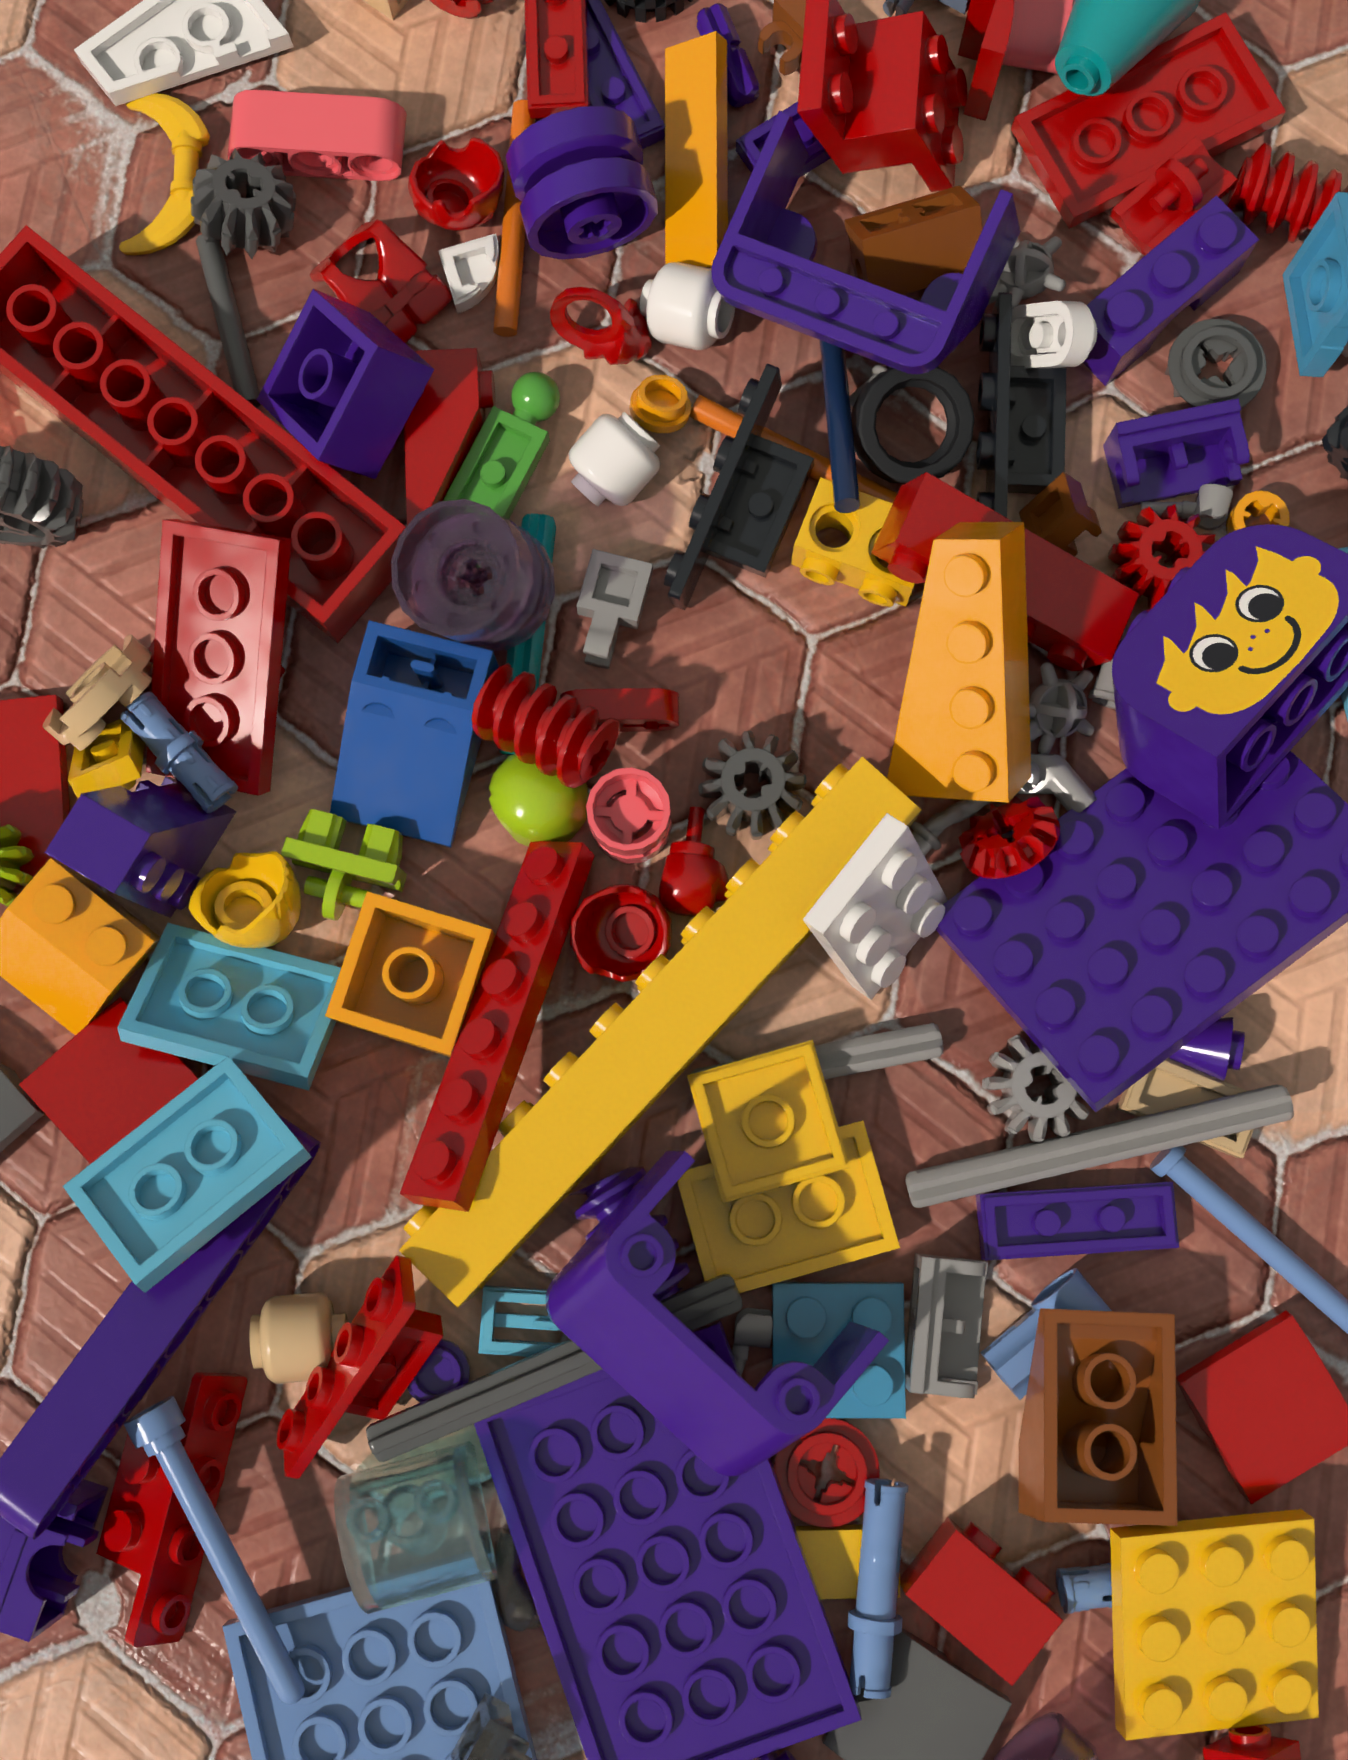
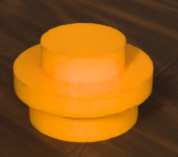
(660, 404)

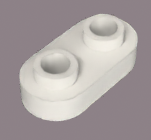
(1052, 334)

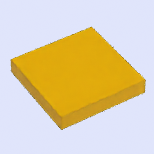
(768, 1121)

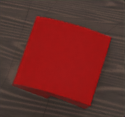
(986, 41)
(1267, 1406)

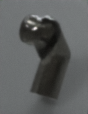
(510, 1590)

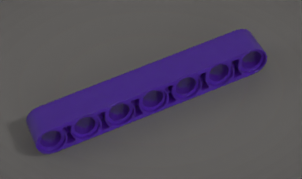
(120, 1366)

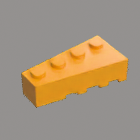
(968, 673)

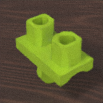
(319, 850)

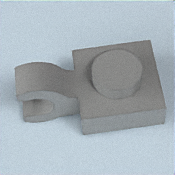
(612, 597)

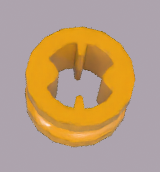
(1258, 503)

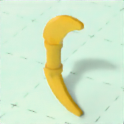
(187, 137)

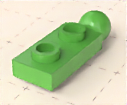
(508, 447)

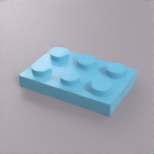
(234, 1002)
(186, 1173)

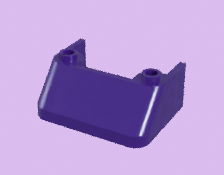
(771, 273)
(611, 1314)

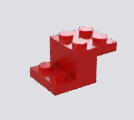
(881, 92)

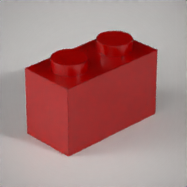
(980, 1600)

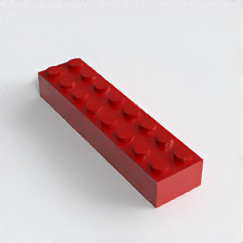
(187, 432)

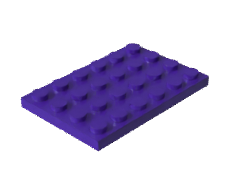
(1154, 921)
(662, 1583)

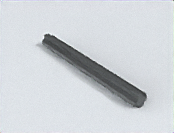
(529, 1378)

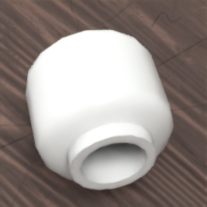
(685, 307)
(614, 460)

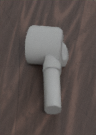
(1211, 504)
(752, 1329)

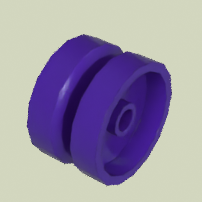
(581, 182)

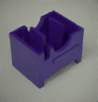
(33, 1572)

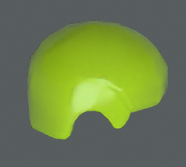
(536, 804)

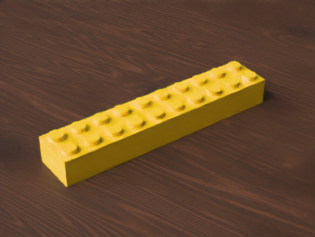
(654, 1038)

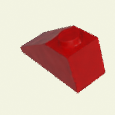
(444, 424)

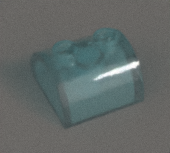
(414, 1528)

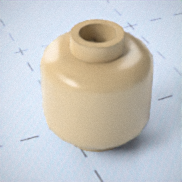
(294, 1336)

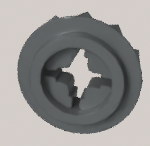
(1217, 341)

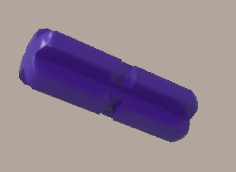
(741, 79)

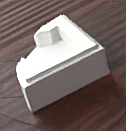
(471, 270)

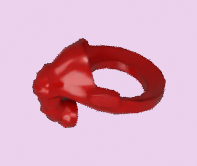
(618, 343)

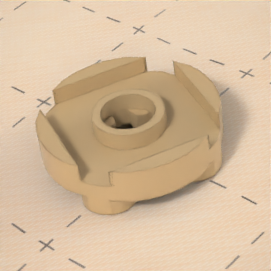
(109, 679)

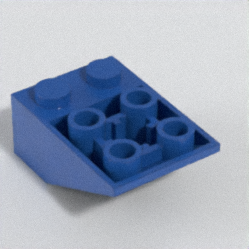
(410, 733)

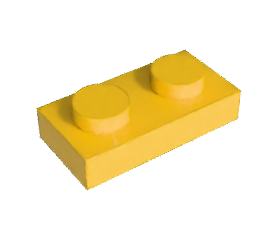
(108, 761)

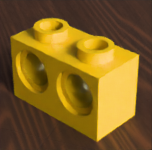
(852, 562)

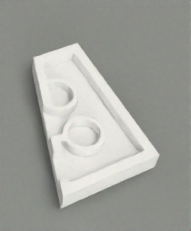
(178, 42)

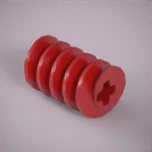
(1283, 193)
(540, 730)

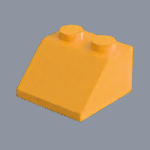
(70, 945)

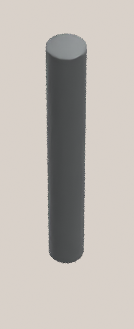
(228, 319)

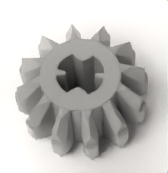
(1016, 1077)

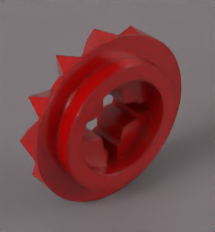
(1034, 836)
(840, 1500)

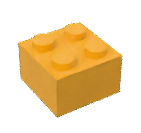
(409, 973)

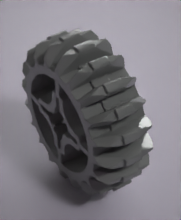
(37, 501)

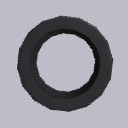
(958, 431)

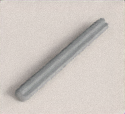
(1100, 1145)

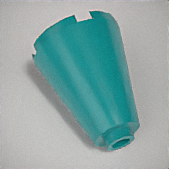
(1112, 37)

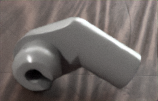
(1055, 776)

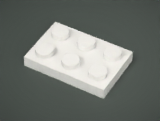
(878, 908)

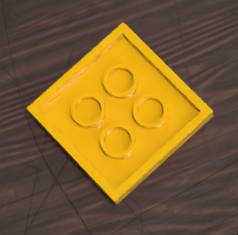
(1214, 1623)

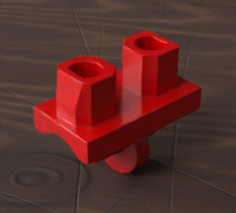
(1171, 196)

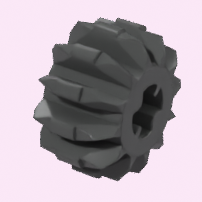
(243, 203)
(732, 773)

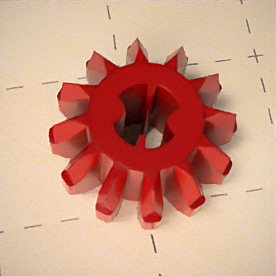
(1155, 534)

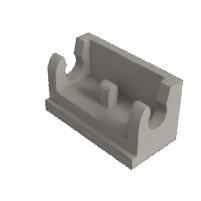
(945, 1325)

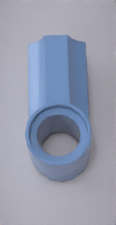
(1013, 1350)

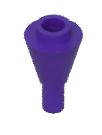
(1214, 1049)

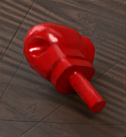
(691, 873)

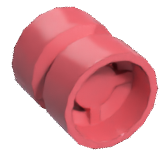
(629, 815)

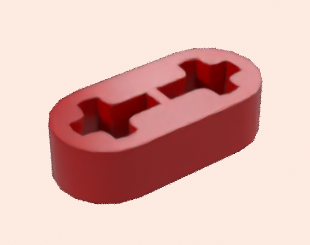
(633, 707)

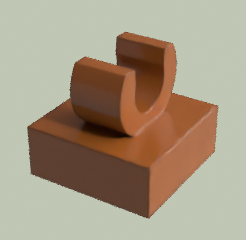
(787, 30)
(1061, 514)

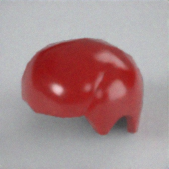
(458, 185)
(620, 932)

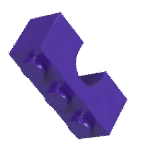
(1174, 274)

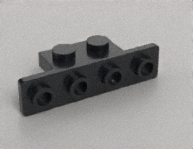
(1025, 416)
(750, 499)

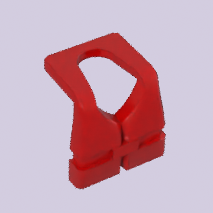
(401, 293)

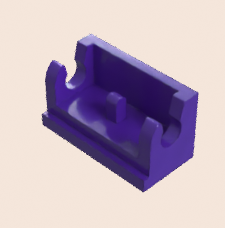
(1176, 453)

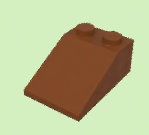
(1100, 1420)

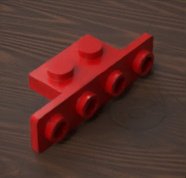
(367, 1368)
(146, 1522)

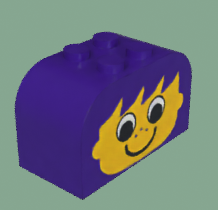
(1232, 667)

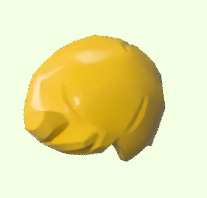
(250, 901)

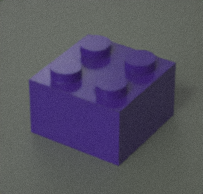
(344, 385)

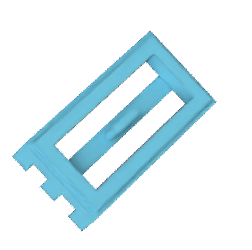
(493, 1319)

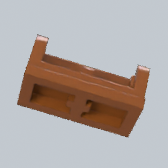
(915, 240)

